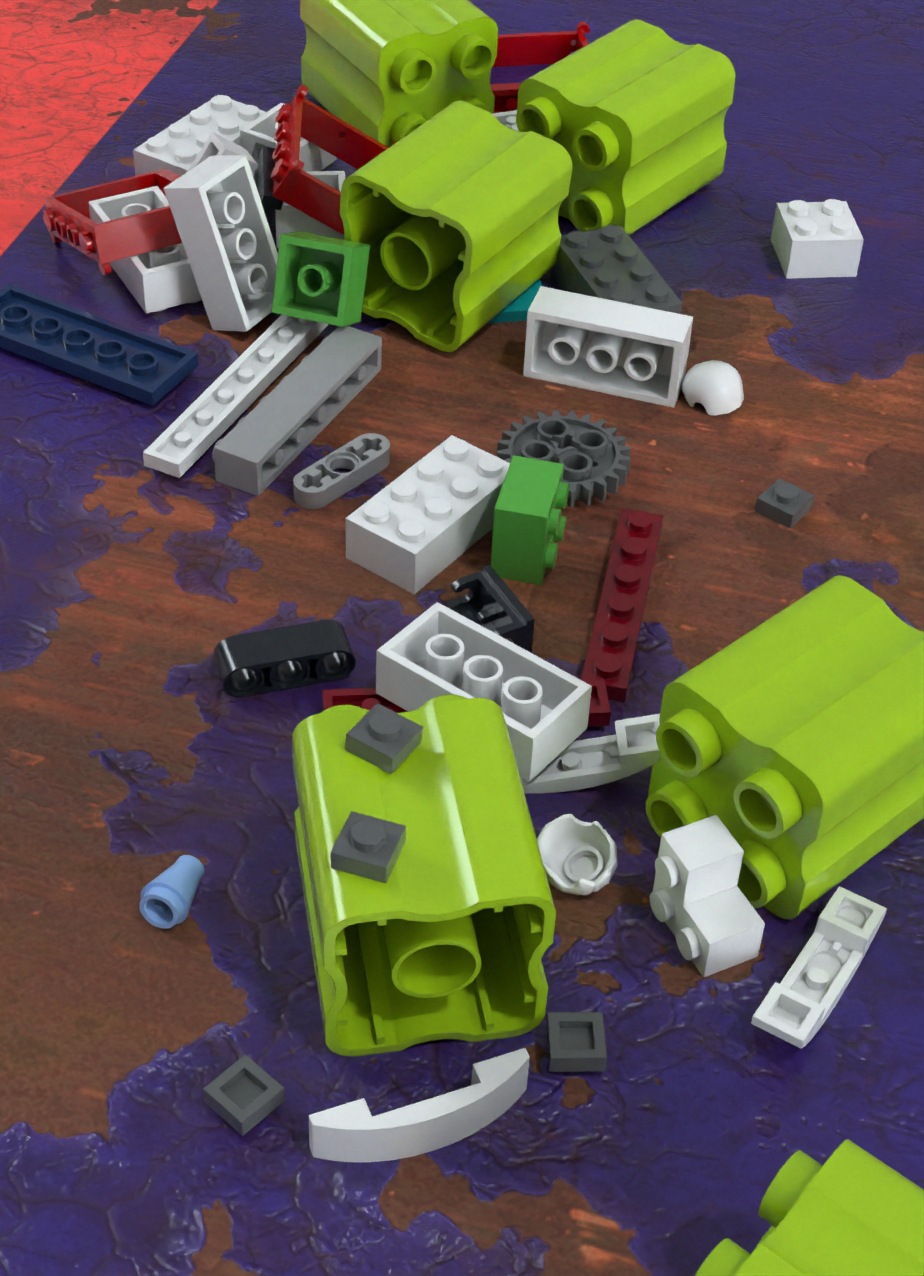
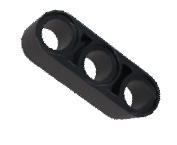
(284, 658)

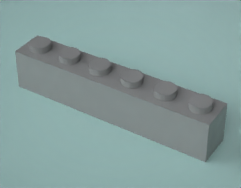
(297, 410)

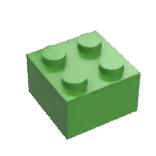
(320, 278)
(529, 520)

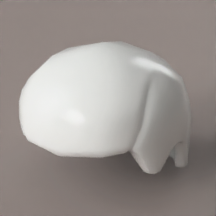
(714, 386)
(577, 855)

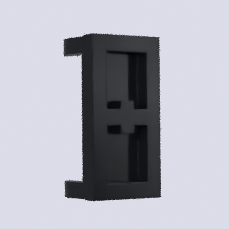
(493, 607)

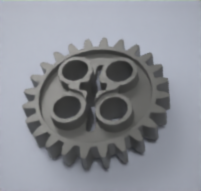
(591, 455)

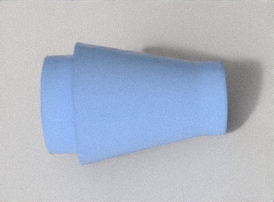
(170, 895)

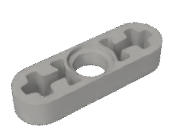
(321, 485)

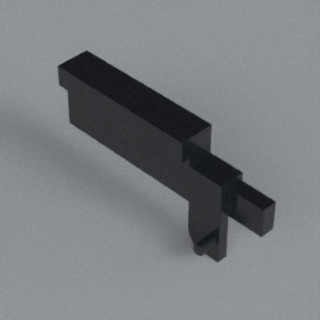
(263, 180)

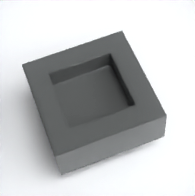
(784, 503)
(383, 738)
(368, 847)
(576, 1041)
(244, 1095)

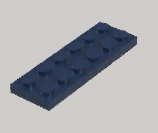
(91, 346)

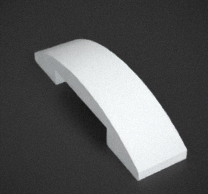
(601, 759)
(822, 969)
(355, 1135)

